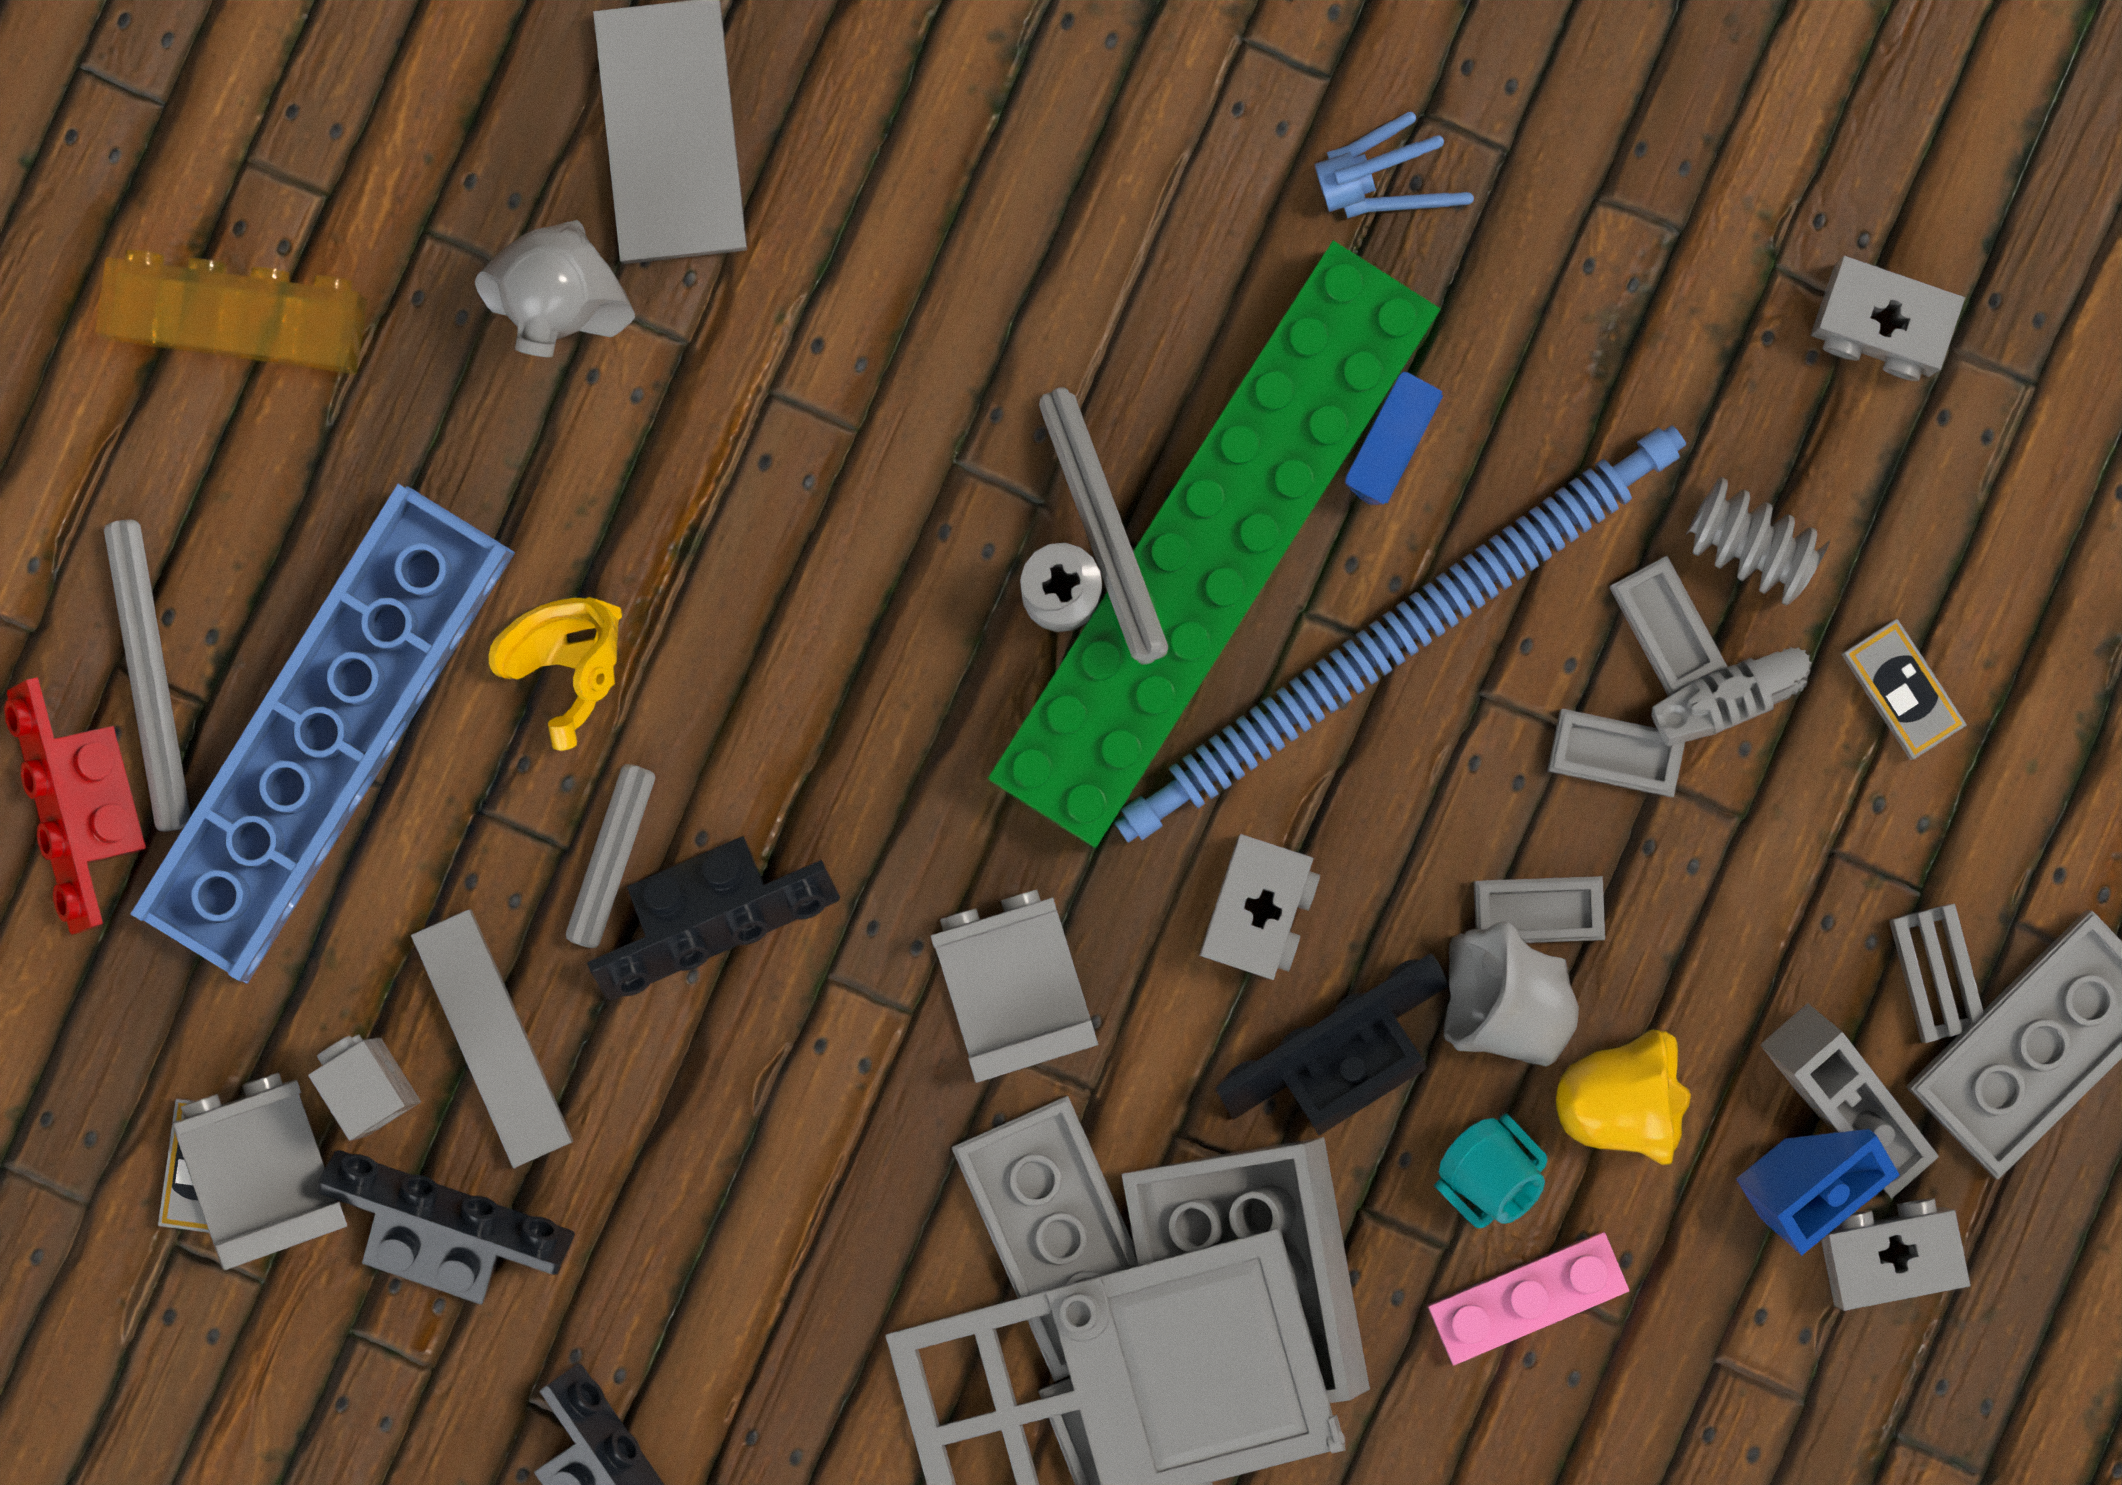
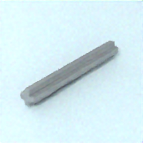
(1103, 526)
(147, 675)

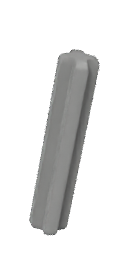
(610, 856)

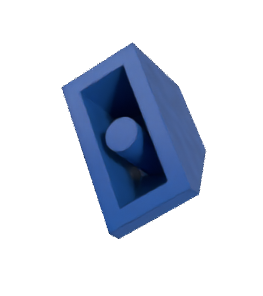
(1816, 1183)

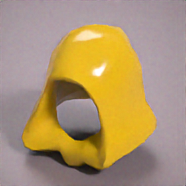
(1626, 1098)

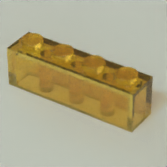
(231, 314)

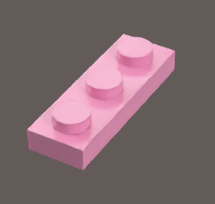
(1528, 1298)

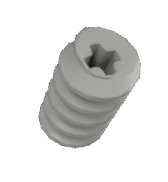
(1756, 541)
(1074, 566)

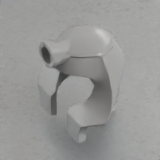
(553, 287)

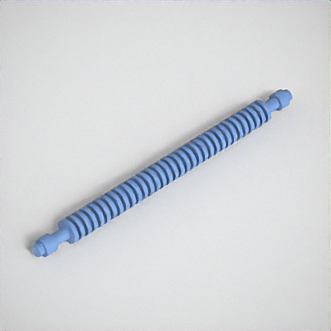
(1654, 452)

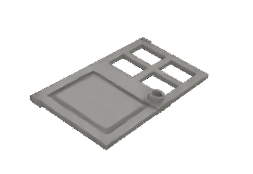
(1173, 1363)

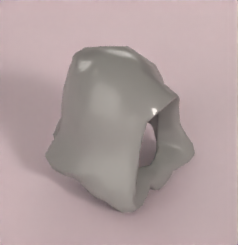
(1508, 997)

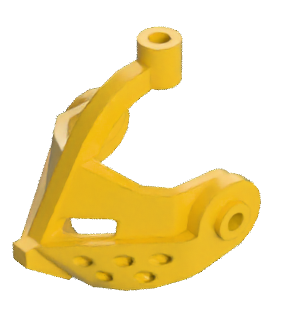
(541, 640)

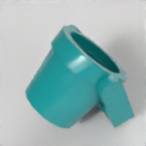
(1492, 1172)

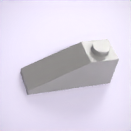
(1846, 1090)

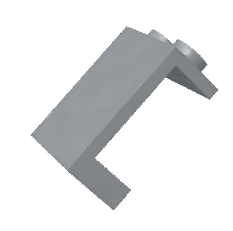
(1013, 986)
(256, 1171)

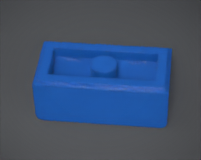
(1393, 439)

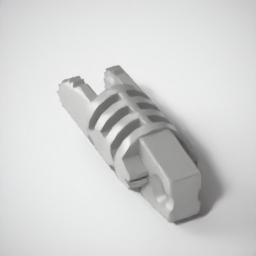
(1731, 696)

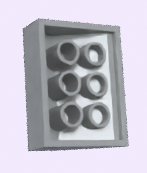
(1253, 1192)

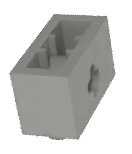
(1920, 310)
(1251, 869)
(362, 1085)
(1931, 1266)

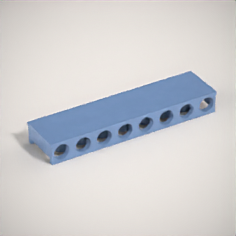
(323, 733)

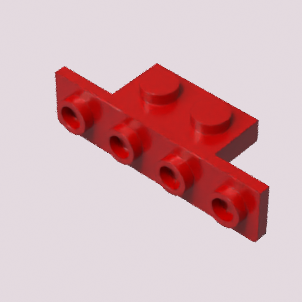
(79, 800)

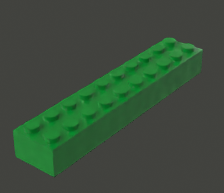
(1217, 541)

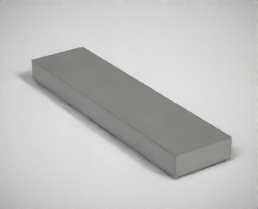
(492, 1038)

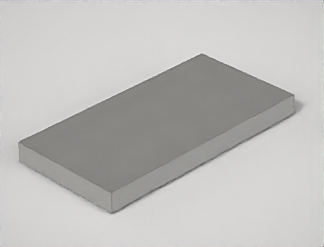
(670, 130)
(2031, 1049)
(1046, 1209)

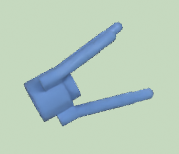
(1348, 176)

